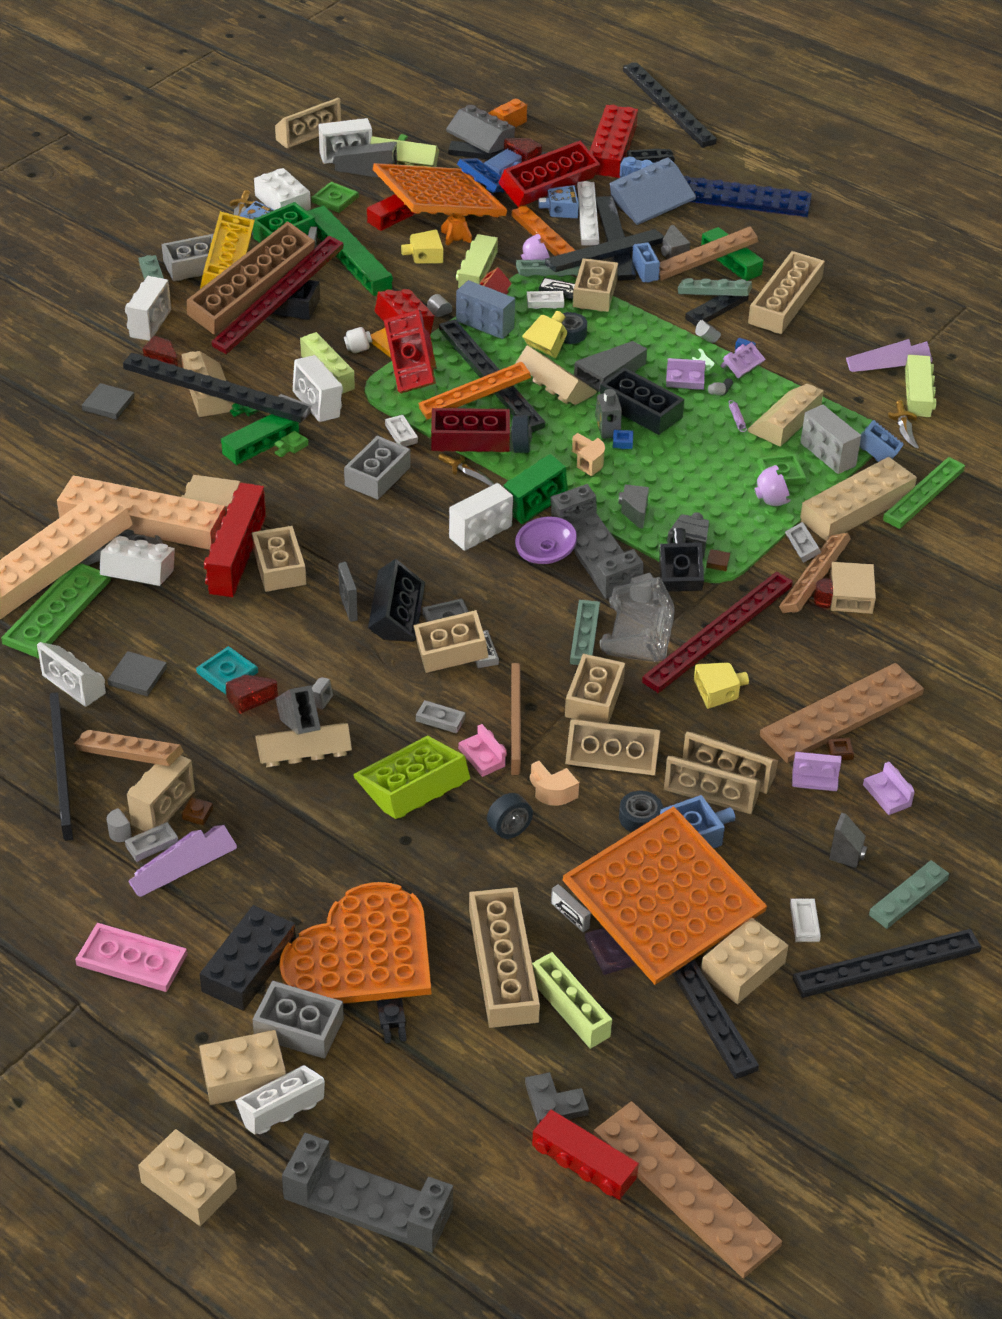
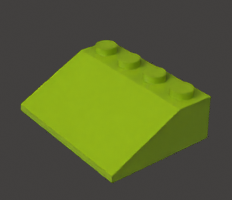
(413, 776)

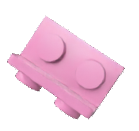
(483, 751)

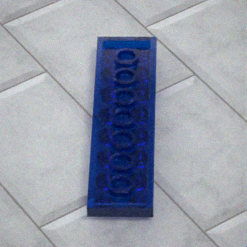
(750, 196)

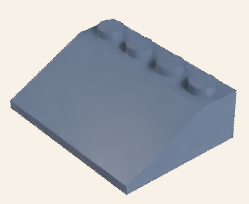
(651, 191)

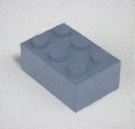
(485, 309)

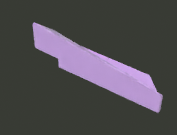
(887, 356)
(183, 857)

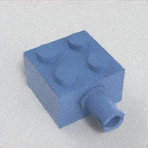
(704, 819)

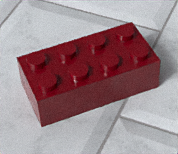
(470, 430)

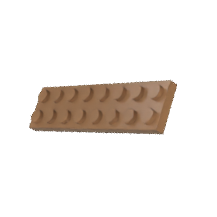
(841, 712)
(690, 1190)

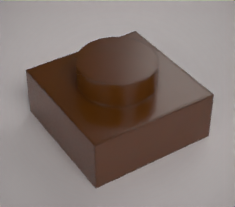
(197, 811)

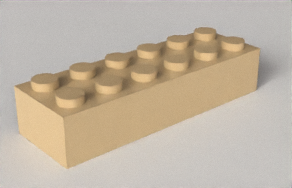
(786, 292)
(857, 498)
(503, 957)

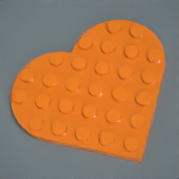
(365, 950)

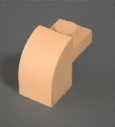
(589, 454)
(554, 788)

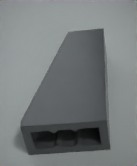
(362, 158)
(603, 365)
(298, 710)

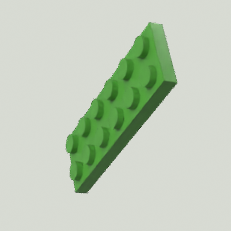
(55, 609)

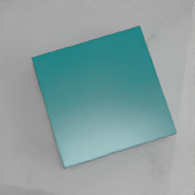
(225, 667)

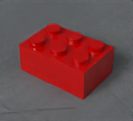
(396, 303)

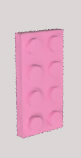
(131, 957)

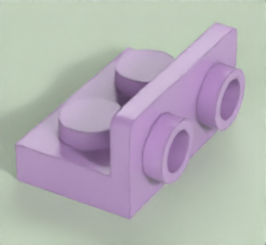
(743, 359)
(685, 373)
(816, 771)
(890, 789)

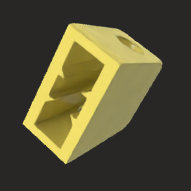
(424, 247)
(547, 334)
(718, 683)

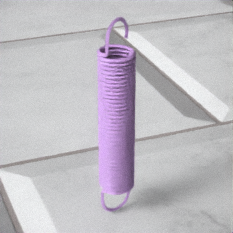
(737, 416)

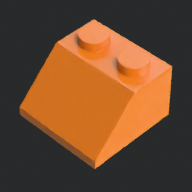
(512, 112)

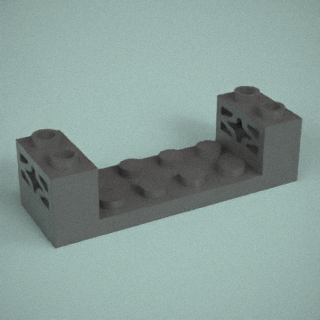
(595, 544)
(366, 1198)

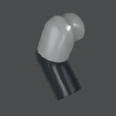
(720, 388)

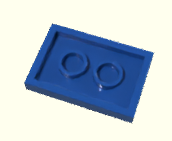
(482, 173)

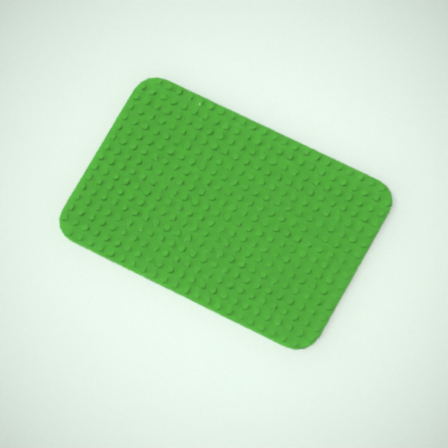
(689, 468)

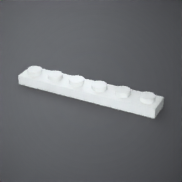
(587, 213)

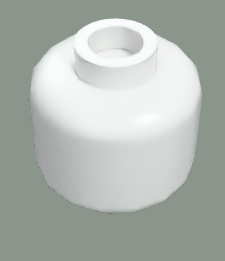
(357, 340)

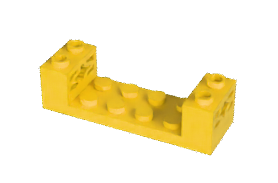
(228, 244)

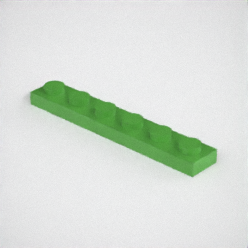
(923, 493)

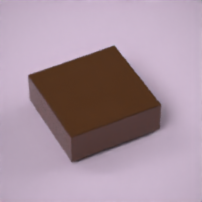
(718, 560)
(841, 747)

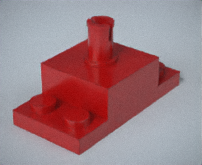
(410, 351)

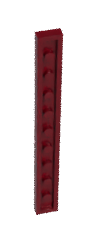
(277, 295)
(716, 632)

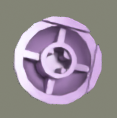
(534, 249)
(772, 487)

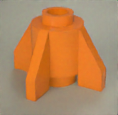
(456, 229)

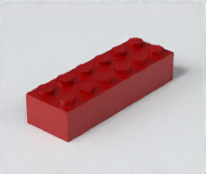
(613, 138)
(555, 169)
(234, 540)

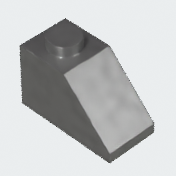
(674, 243)
(634, 503)
(847, 843)

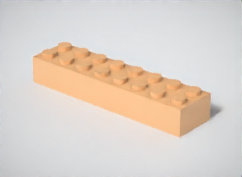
(152, 512)
(60, 548)

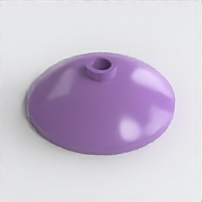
(546, 540)

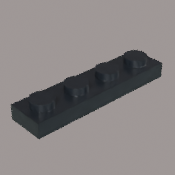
(714, 308)

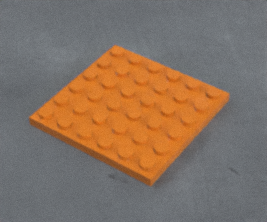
(439, 190)
(664, 894)

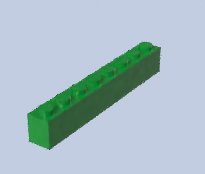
(354, 254)

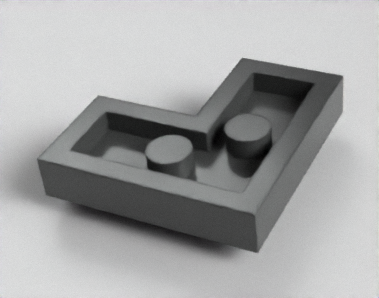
(544, 1098)

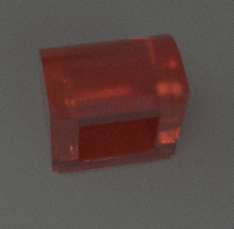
(824, 593)

